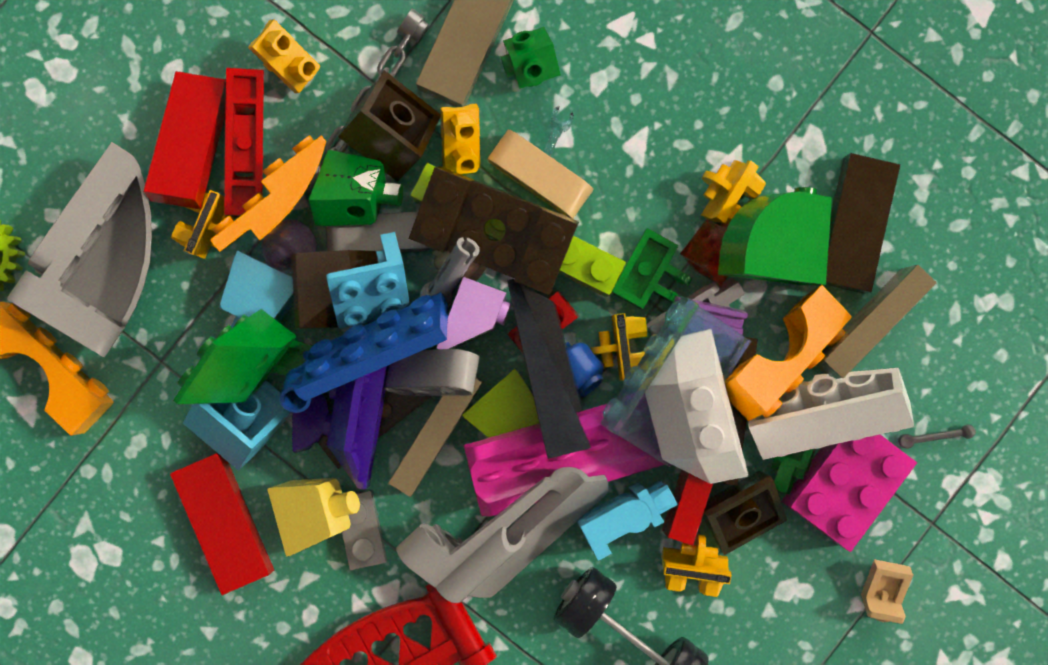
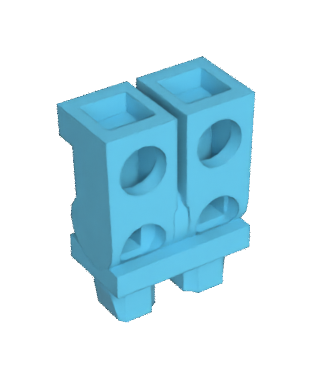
(625, 514)

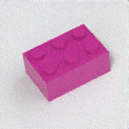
(849, 487)

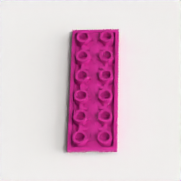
(517, 460)

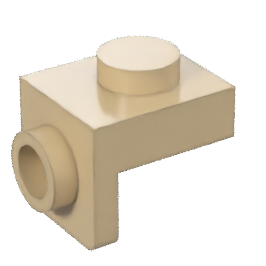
(886, 590)

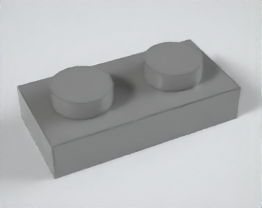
(364, 537)

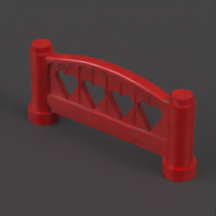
(452, 636)

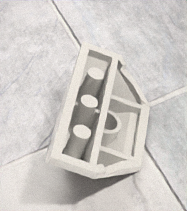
(695, 413)

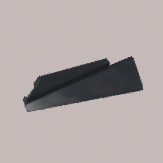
(549, 371)

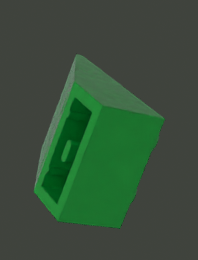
(235, 361)

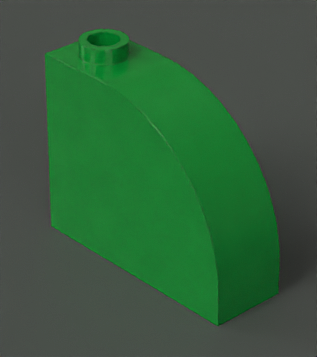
(779, 239)

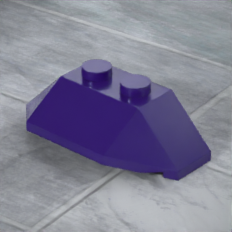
(356, 424)

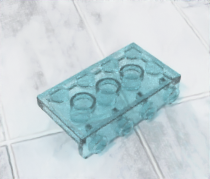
(629, 412)

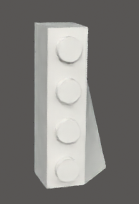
(834, 412)

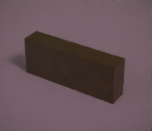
(859, 221)

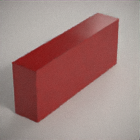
(187, 141)
(685, 518)
(222, 523)

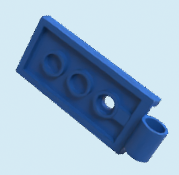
(366, 350)

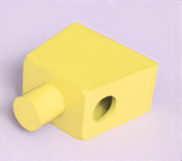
(311, 511)

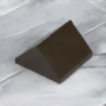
(744, 511)

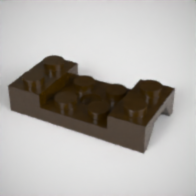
(461, 207)

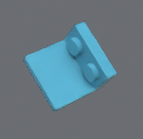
(370, 290)

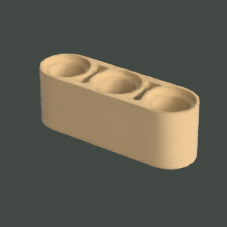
(540, 174)

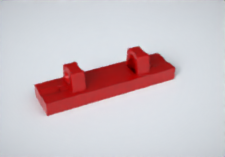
(243, 138)

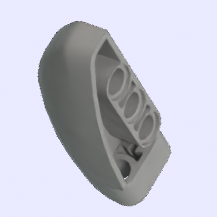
(93, 256)

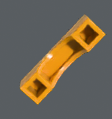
(811, 326)
(73, 397)

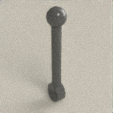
(907, 441)

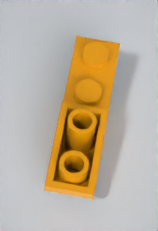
(286, 186)

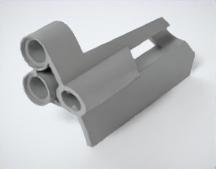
(497, 555)

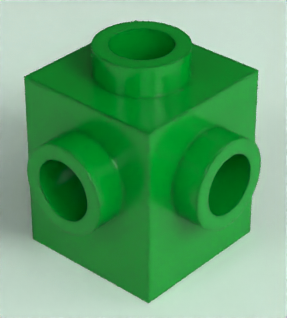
(530, 58)

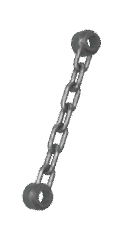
(411, 28)

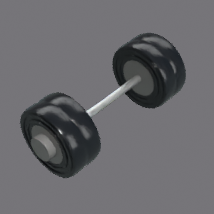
(586, 602)

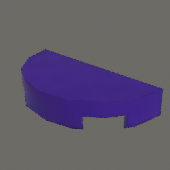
(309, 424)

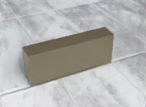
(462, 49)
(876, 320)
(431, 441)

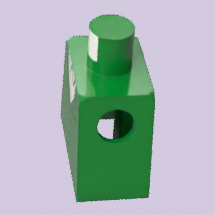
(351, 191)

